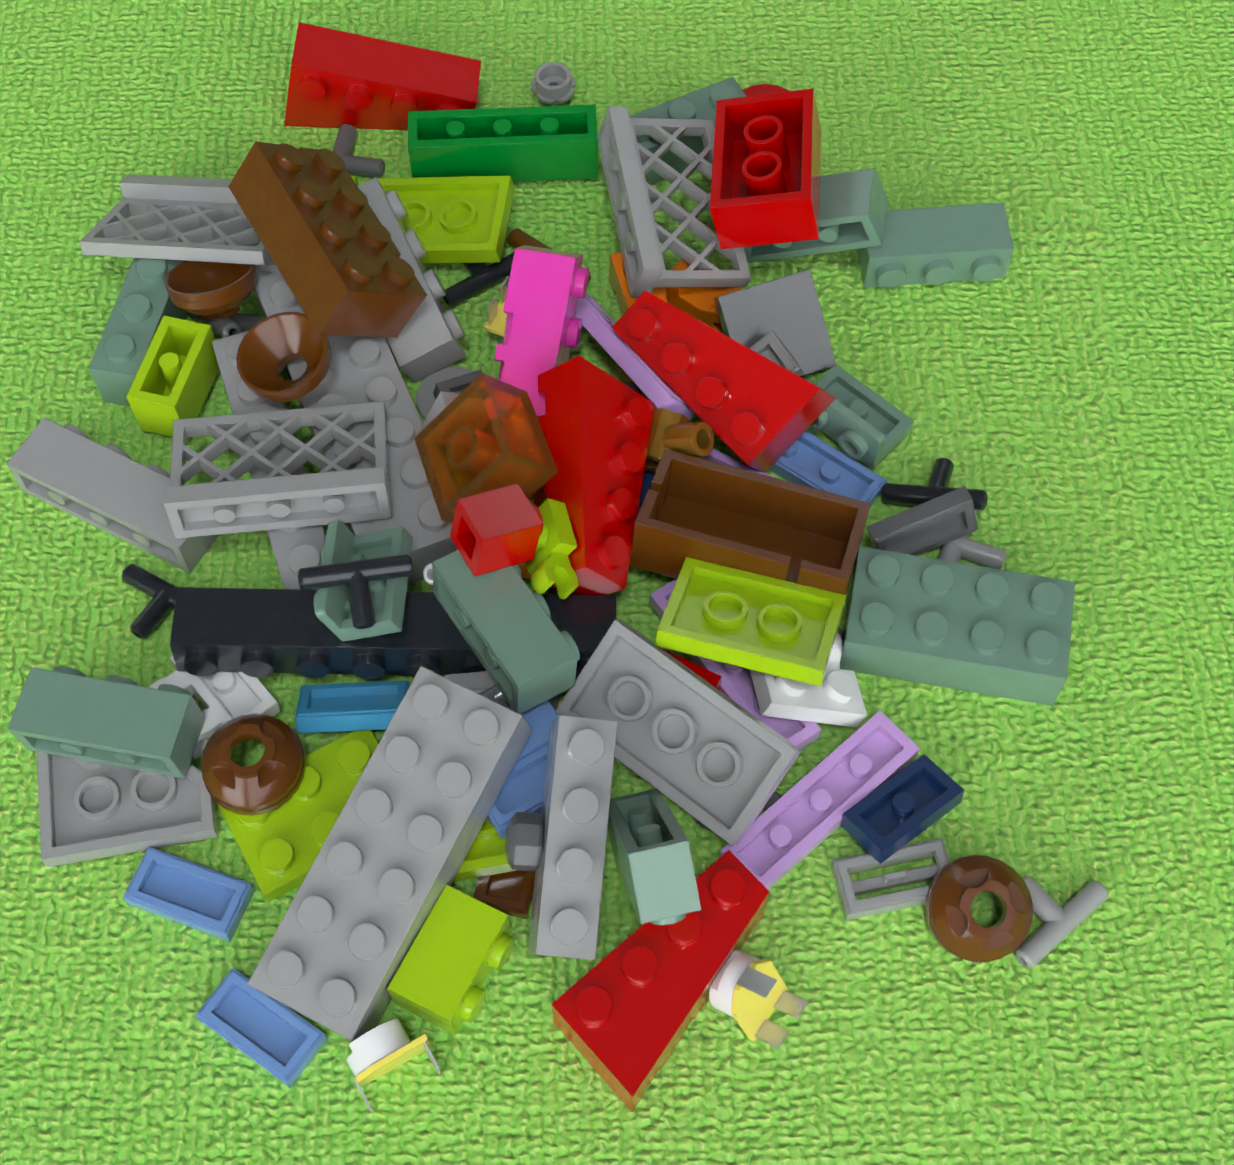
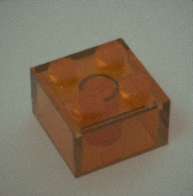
(484, 444)

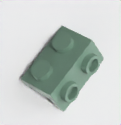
(860, 418)
(387, 595)

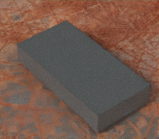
(926, 524)

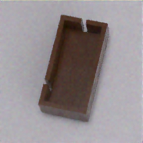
(326, 241)
(746, 524)

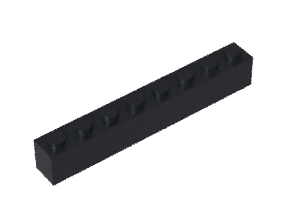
(280, 633)

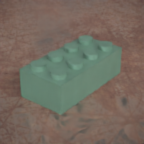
(958, 626)

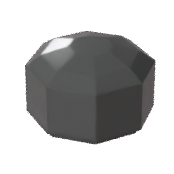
(524, 841)

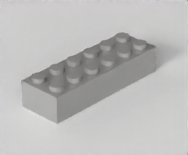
(391, 854)

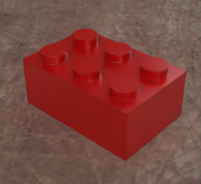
(766, 169)

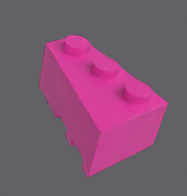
(540, 316)

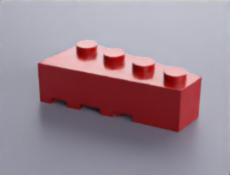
(372, 81)
(733, 389)
(600, 451)
(657, 981)

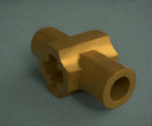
(677, 434)

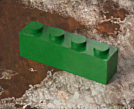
(505, 142)

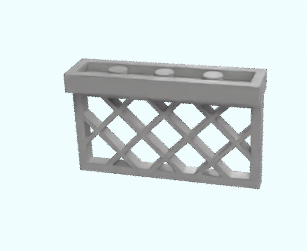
(632, 199)
(176, 222)
(279, 498)

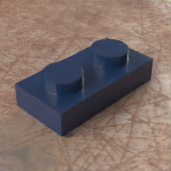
(902, 808)

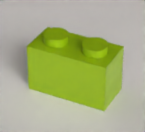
(173, 375)
(451, 960)

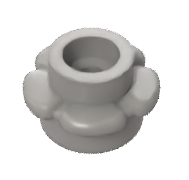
(553, 83)

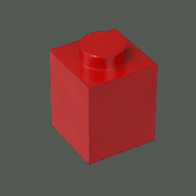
(496, 529)

